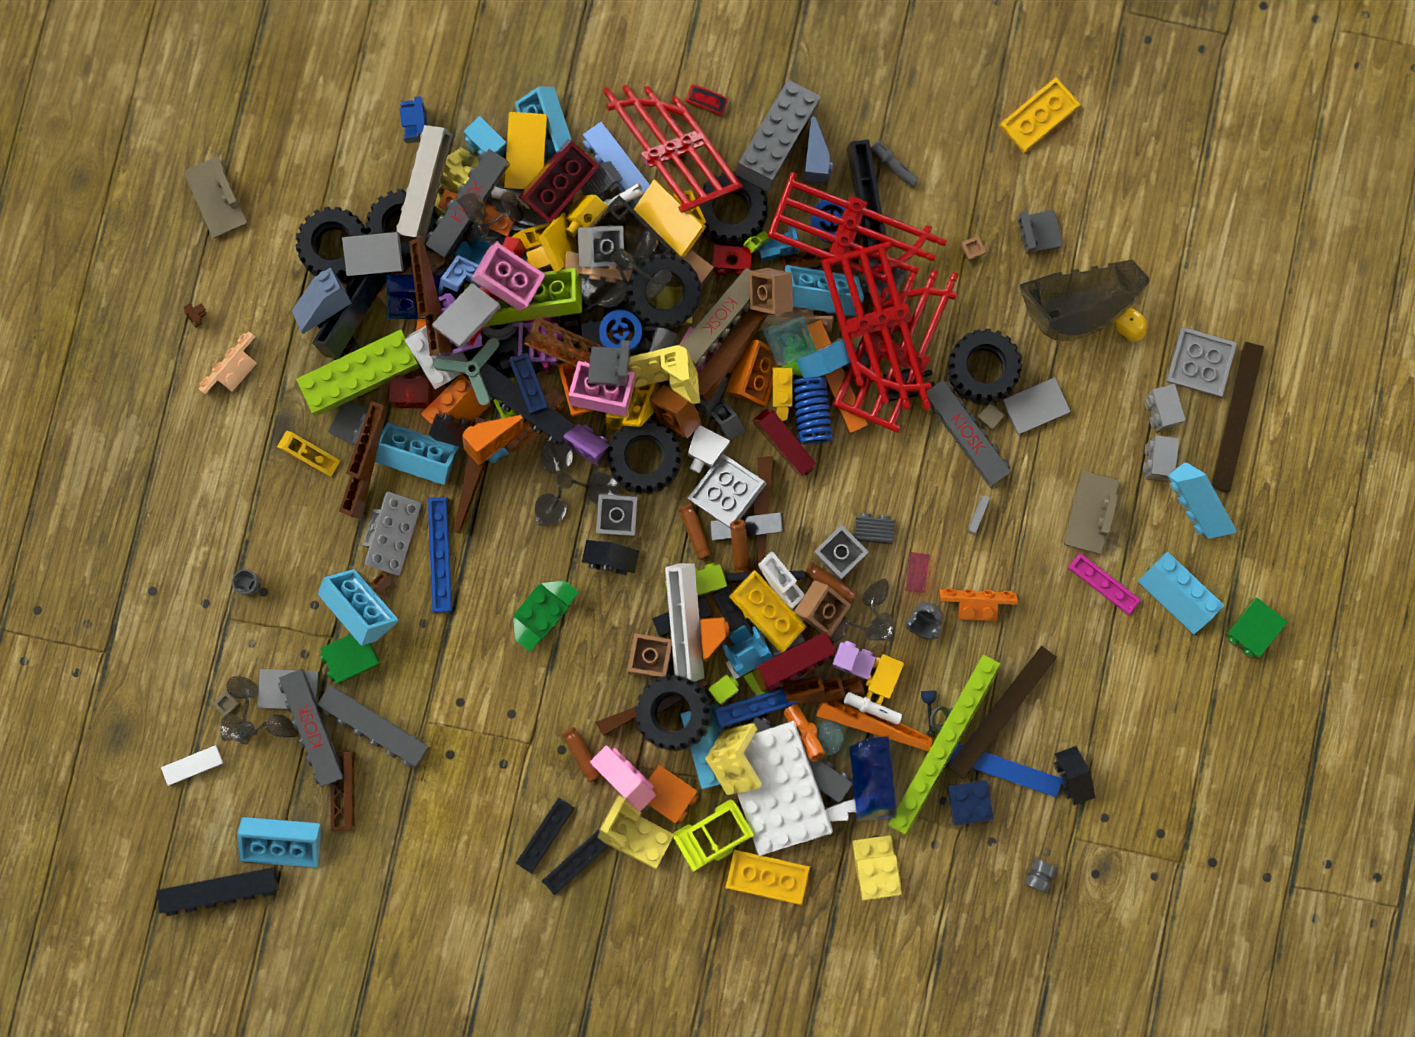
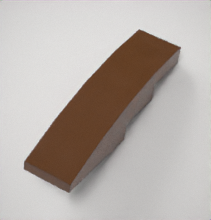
(816, 690)

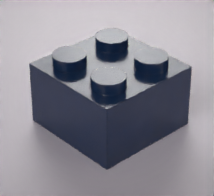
(970, 802)

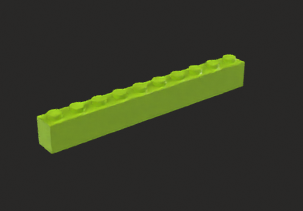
(945, 744)

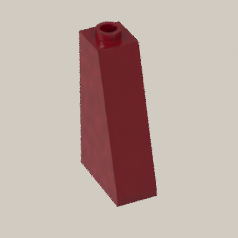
(784, 441)

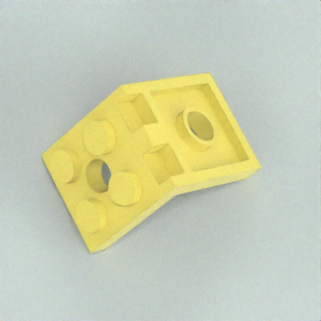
(455, 172)
(728, 758)

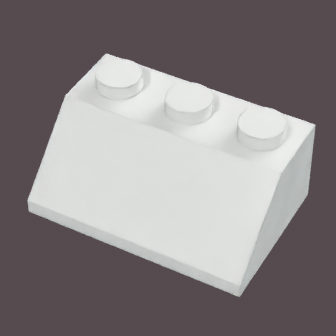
(419, 346)

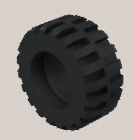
(385, 210)
(315, 228)
(738, 232)
(690, 291)
(997, 345)
(650, 482)
(648, 707)

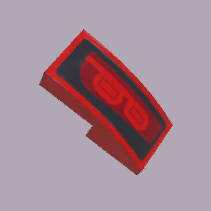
(706, 99)

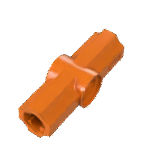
(807, 732)

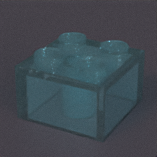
(789, 340)

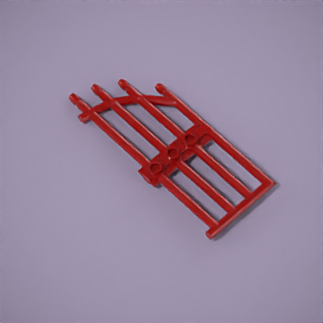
(674, 148)
(847, 230)
(876, 321)
(900, 349)

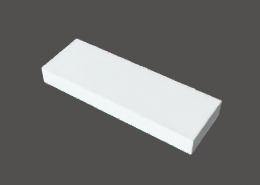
(192, 765)

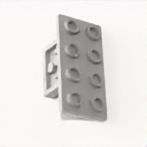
(390, 533)

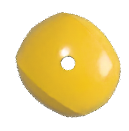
(1132, 330)

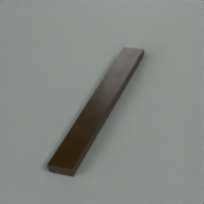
(1237, 416)
(1002, 712)

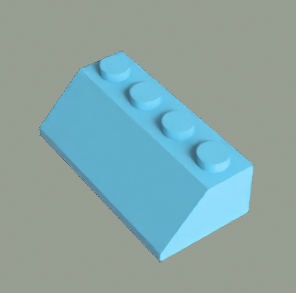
(545, 101)
(812, 291)
(416, 453)
(1200, 502)
(1180, 593)
(357, 606)
(701, 750)
(279, 842)

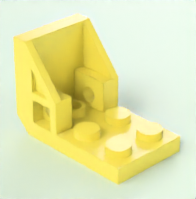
(667, 364)
(634, 834)

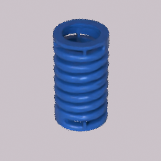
(803, 415)

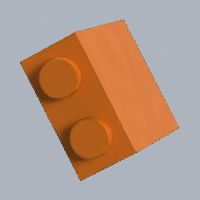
(671, 794)

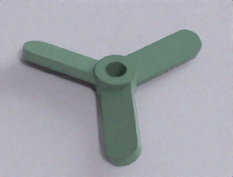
(463, 368)

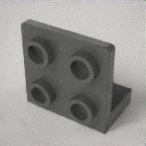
(1039, 231)
(610, 365)
(349, 422)

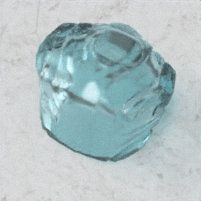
(830, 736)

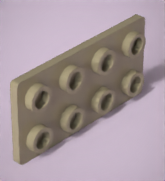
(215, 197)
(1092, 512)

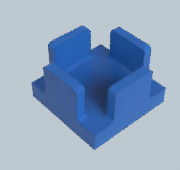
(413, 118)

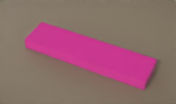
(1104, 584)

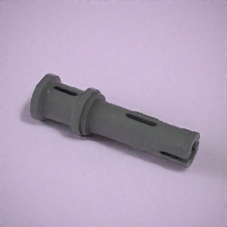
(886, 157)

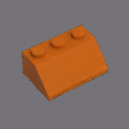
(753, 375)
(457, 400)
(713, 636)

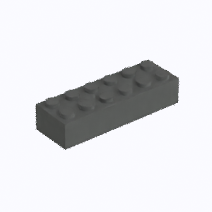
(777, 135)

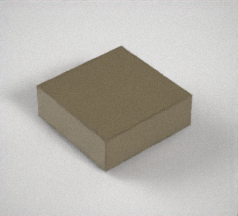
(990, 416)
(226, 703)

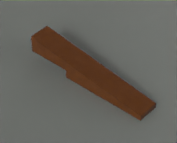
(427, 298)
(729, 353)
(363, 462)
(471, 480)
(761, 503)
(615, 721)

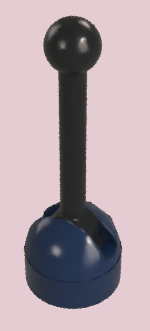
(929, 697)

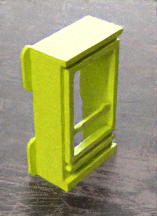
(692, 849)

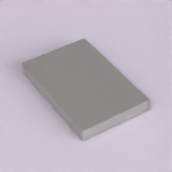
(372, 253)
(466, 315)
(1036, 406)
(269, 692)

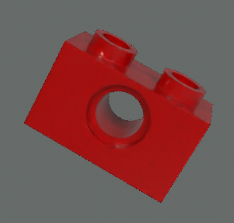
(723, 253)

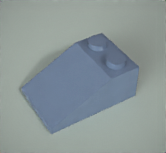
(818, 157)
(320, 301)

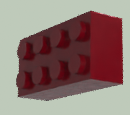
(559, 181)
(796, 660)

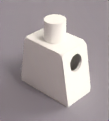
(706, 448)

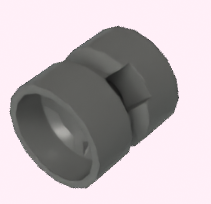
(246, 582)
(1040, 875)

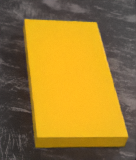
(1040, 115)
(525, 148)
(661, 212)
(558, 242)
(768, 611)
(767, 877)

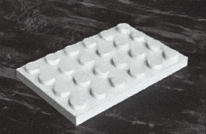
(788, 802)

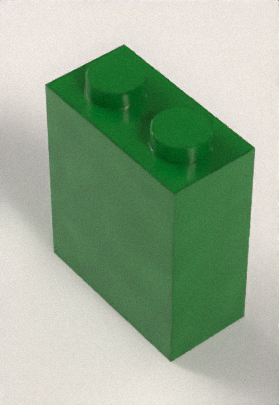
(1255, 628)
(348, 658)

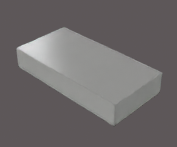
(978, 515)

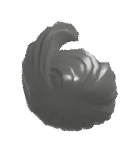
(926, 621)

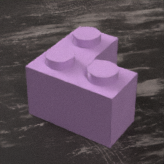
(853, 661)

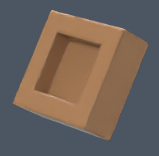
(973, 248)

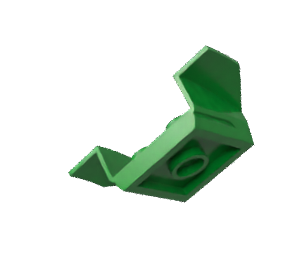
(542, 612)

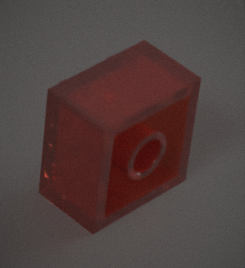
(410, 392)

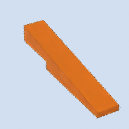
(835, 378)
(867, 722)

